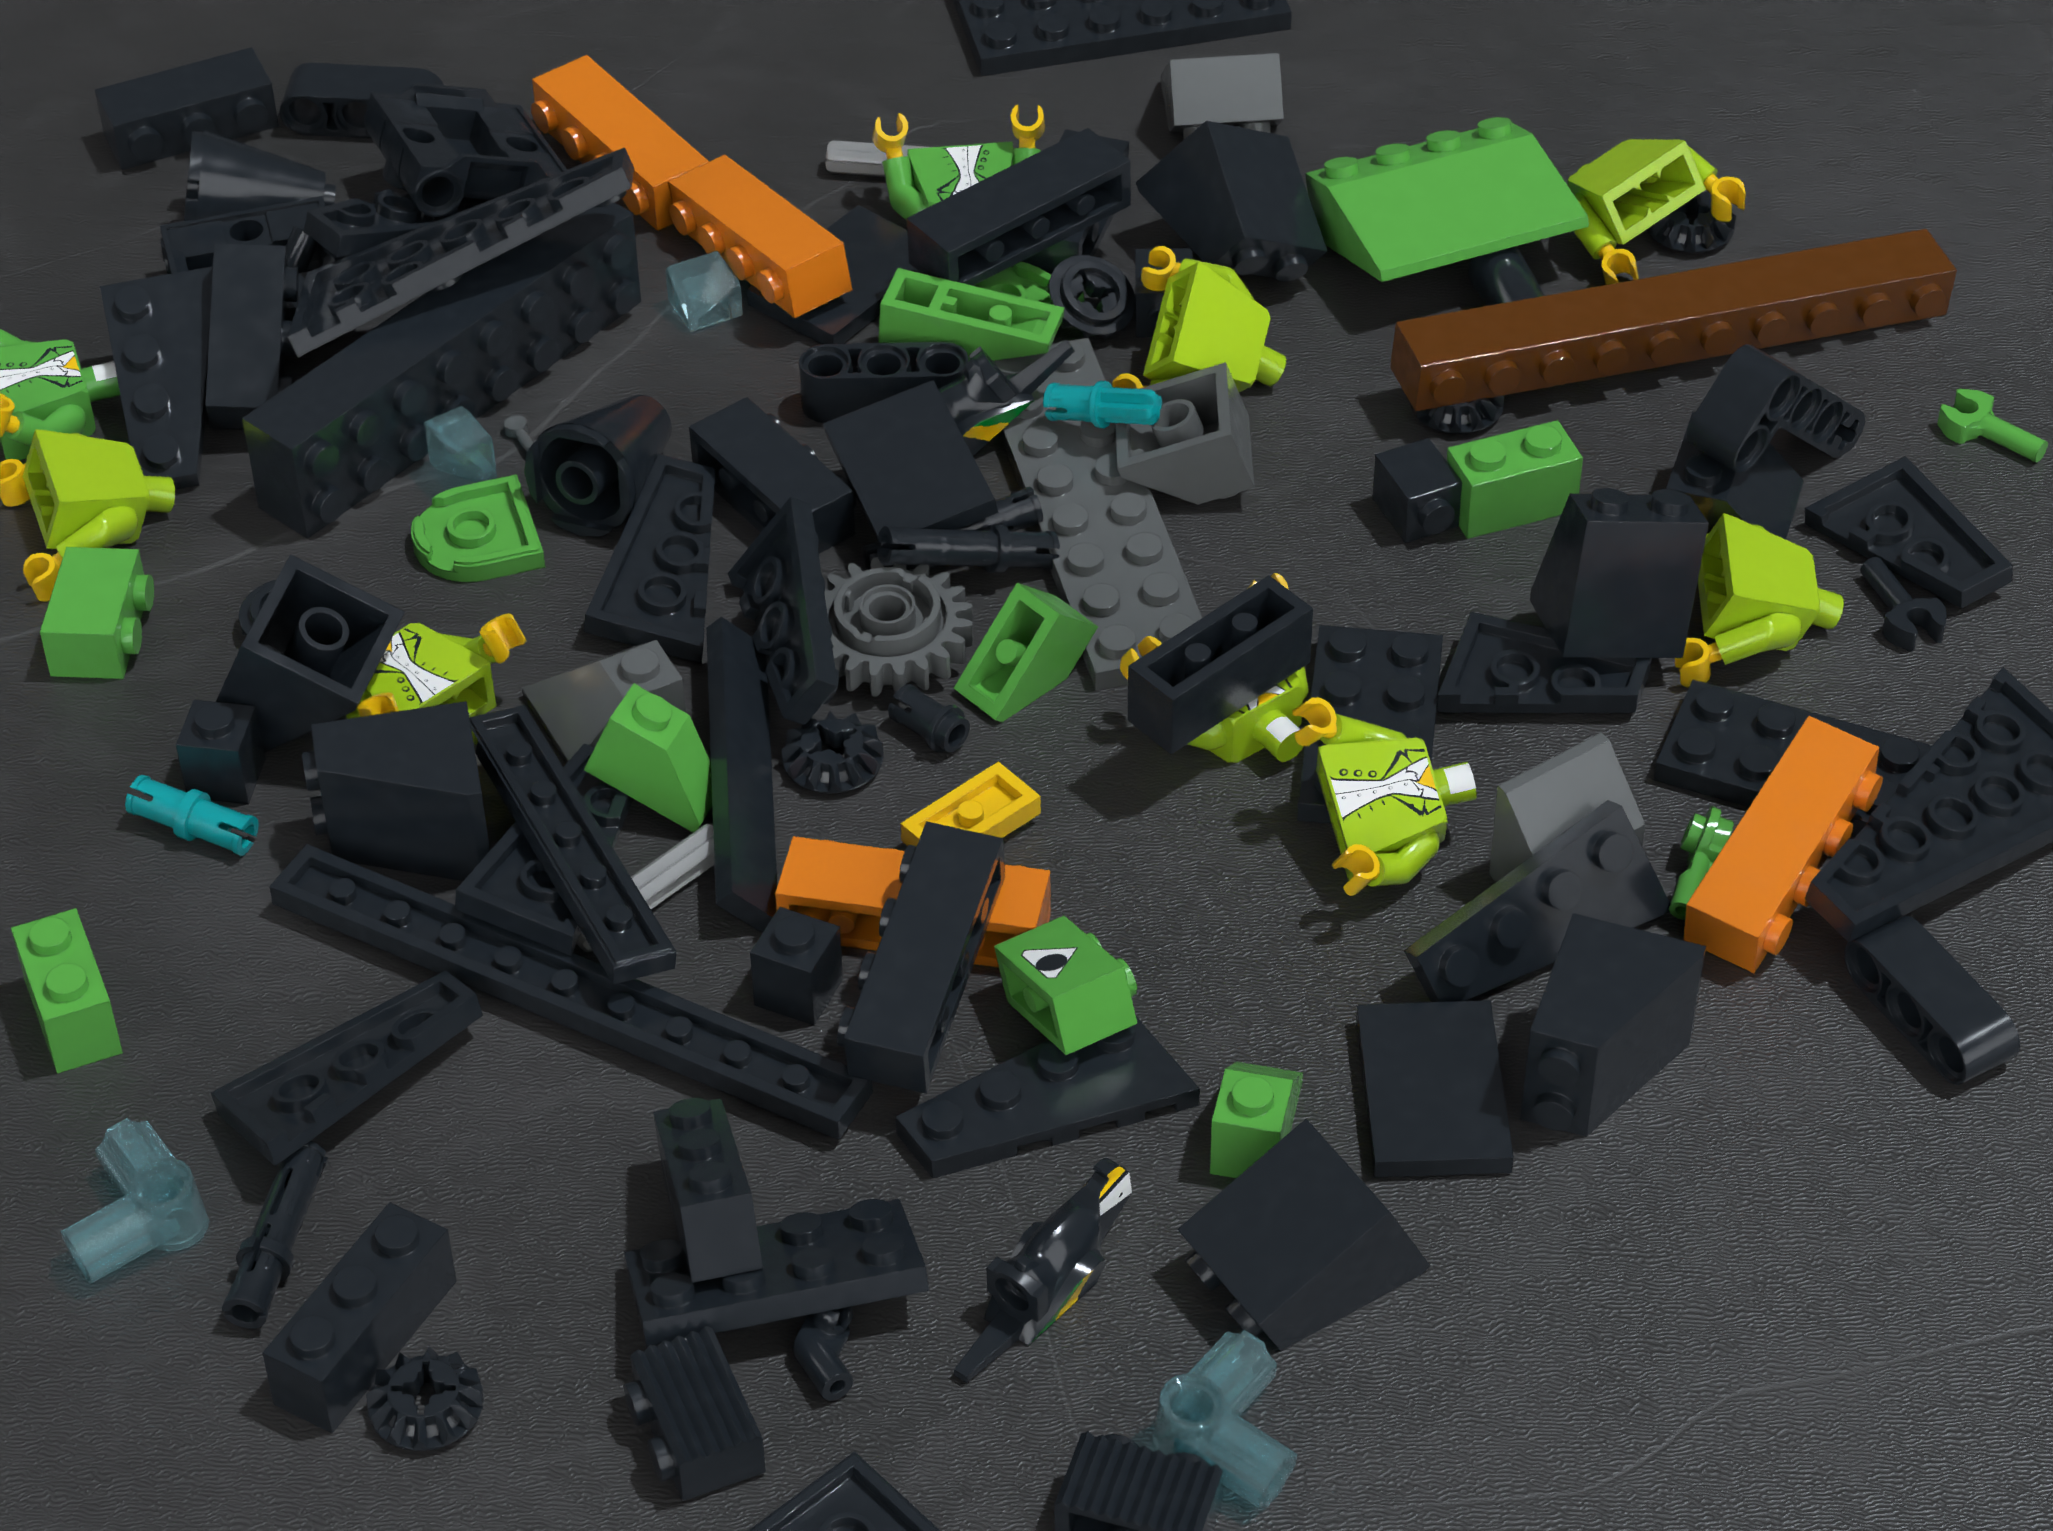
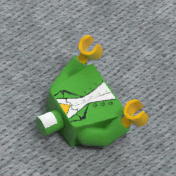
(940, 172)
(47, 391)

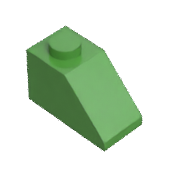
(1024, 652)
(655, 758)
(1251, 1115)

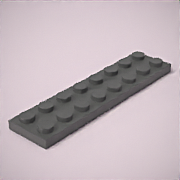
(1112, 540)

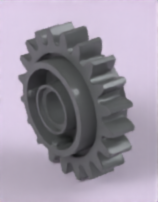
(896, 625)

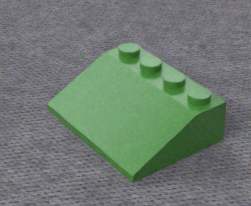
(1442, 200)

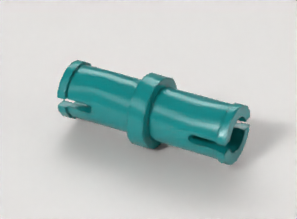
(192, 815)

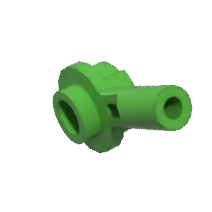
(1704, 841)

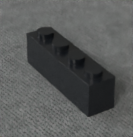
(1020, 210)
(923, 957)

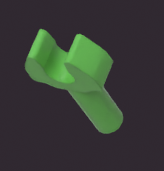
(1974, 417)

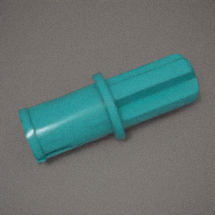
(1102, 404)

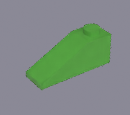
(944, 310)

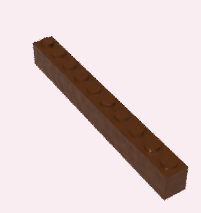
(1670, 319)

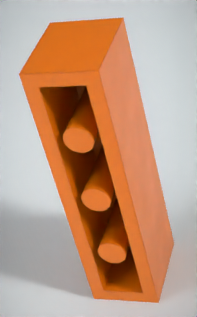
(598, 116)
(760, 236)
(1782, 844)
(853, 881)

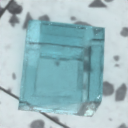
(704, 291)
(460, 446)

